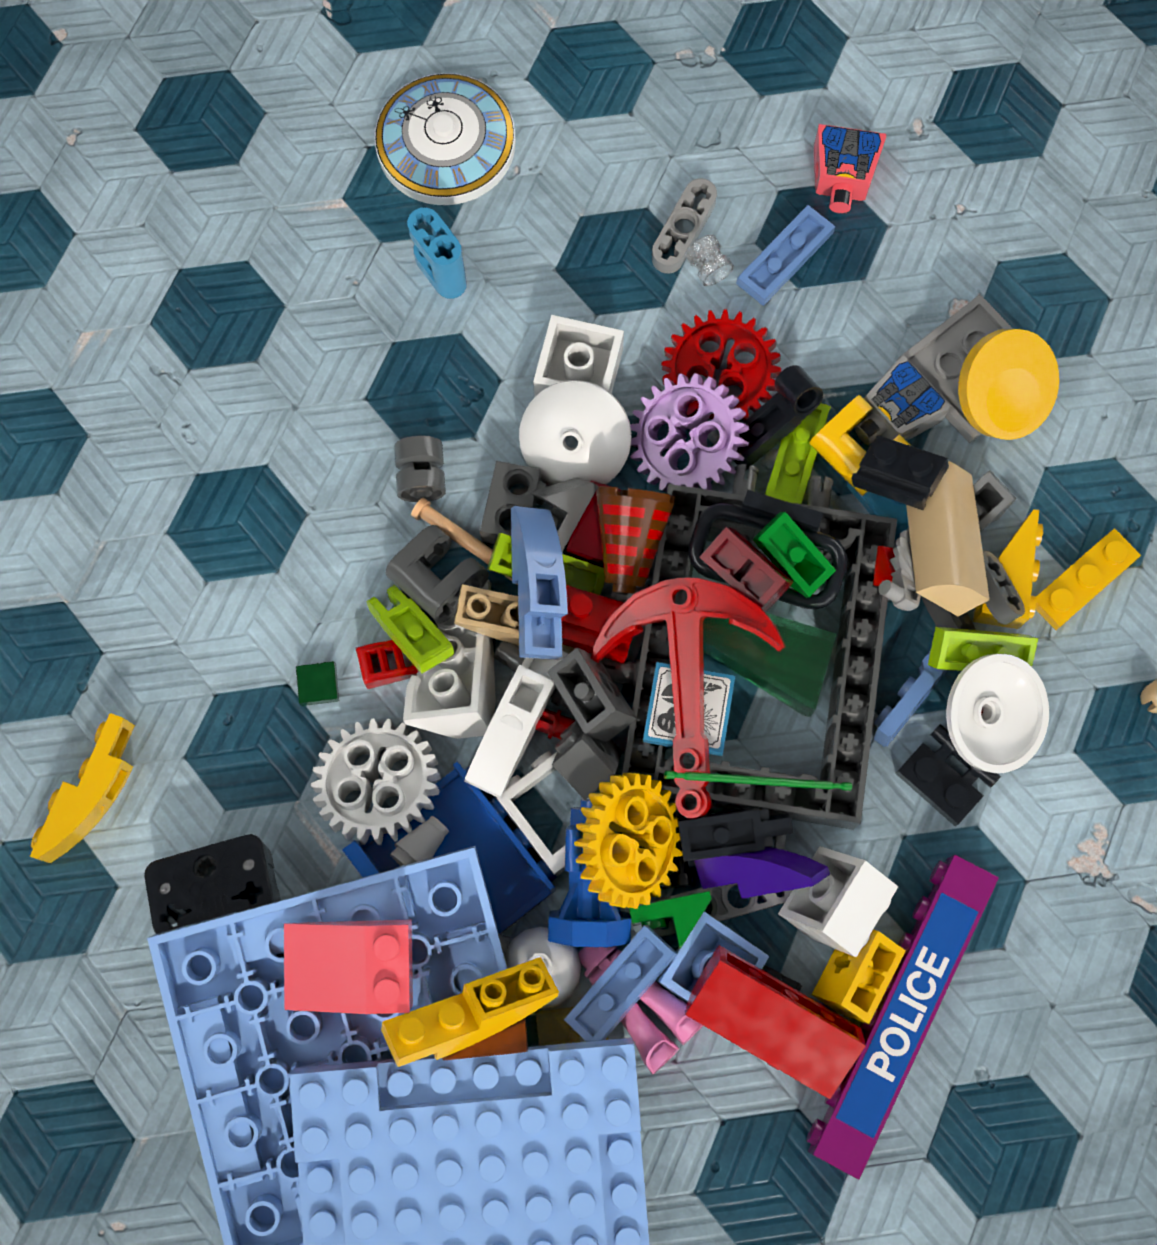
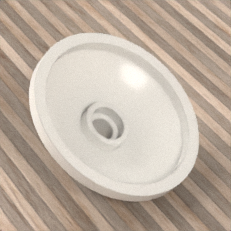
(585, 413)
(1012, 716)

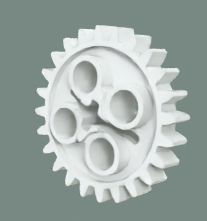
(342, 777)

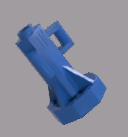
(582, 917)

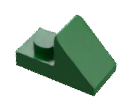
(794, 554)
(683, 910)

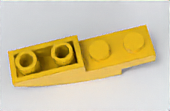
(81, 807)
(471, 1016)

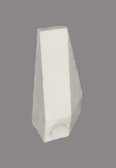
(460, 691)

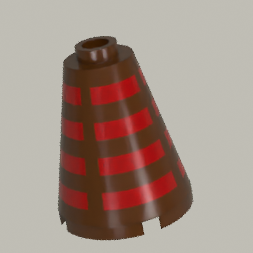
(631, 533)

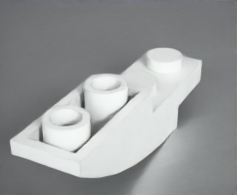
(512, 726)

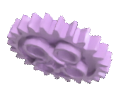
(670, 408)

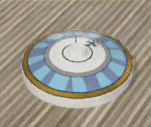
(445, 139)

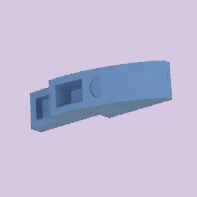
(540, 581)

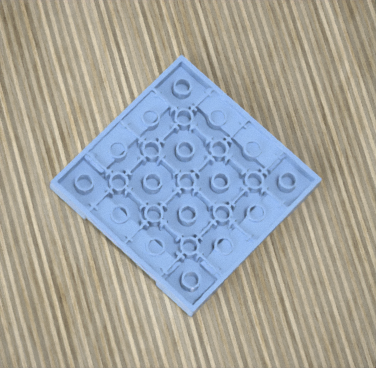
(240, 1043)
(473, 1149)

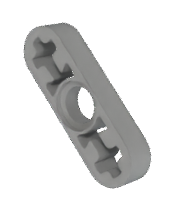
(684, 210)

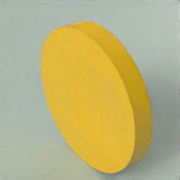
(1008, 383)

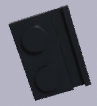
(900, 472)

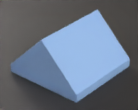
(698, 949)

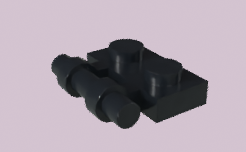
(940, 783)

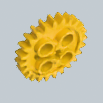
(614, 861)

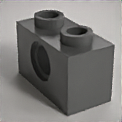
(591, 695)
(585, 760)

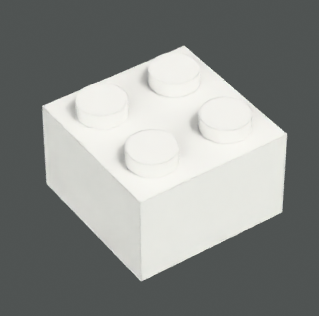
(578, 353)
(842, 905)

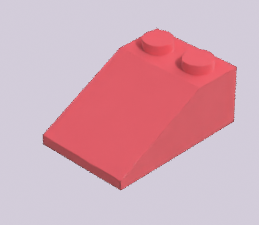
(349, 966)

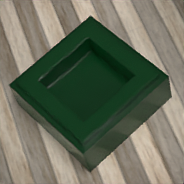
(317, 683)

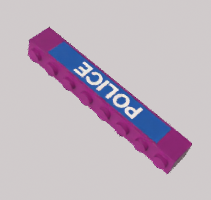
(903, 1015)

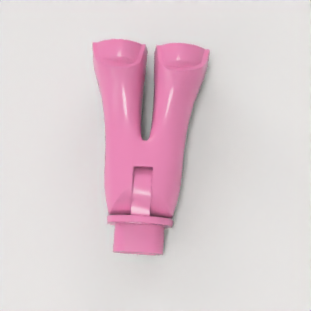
(650, 1041)

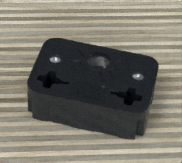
(179, 885)

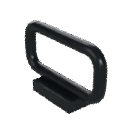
(757, 513)

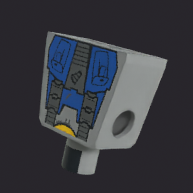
(902, 405)

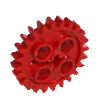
(752, 377)

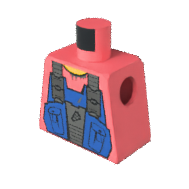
(845, 164)

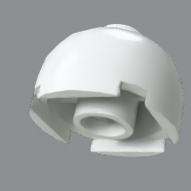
(559, 959)

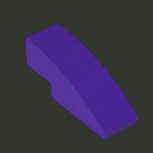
(761, 871)

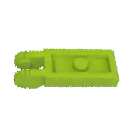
(411, 630)

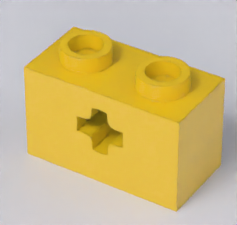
(858, 983)

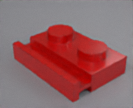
(586, 619)

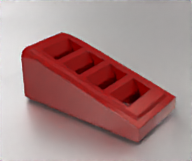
(387, 676)

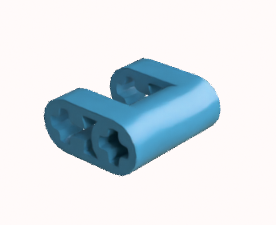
(438, 254)

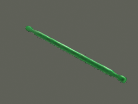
(710, 777)

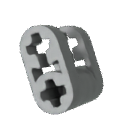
(412, 574)
(1003, 604)

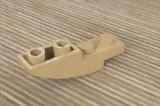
(490, 614)

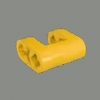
(838, 446)

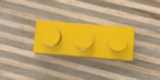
(1085, 578)

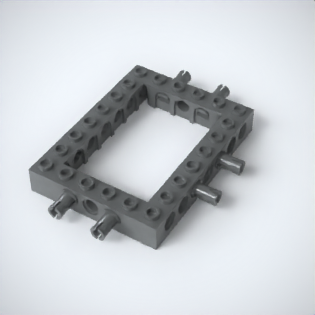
(854, 670)

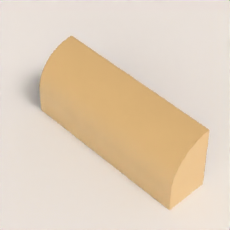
(949, 545)

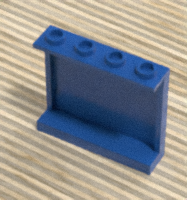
(509, 871)

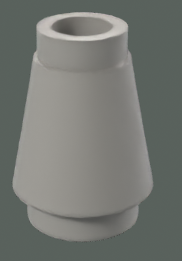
(420, 842)

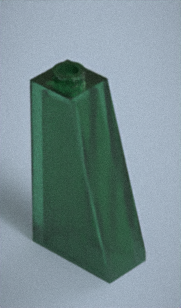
(789, 675)

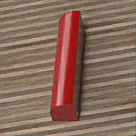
(775, 1022)

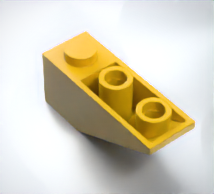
(1021, 567)

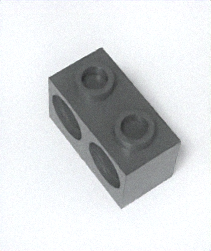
(501, 500)

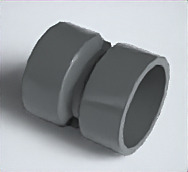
(419, 466)

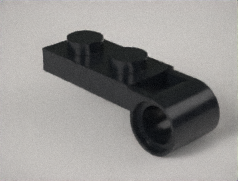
(781, 414)

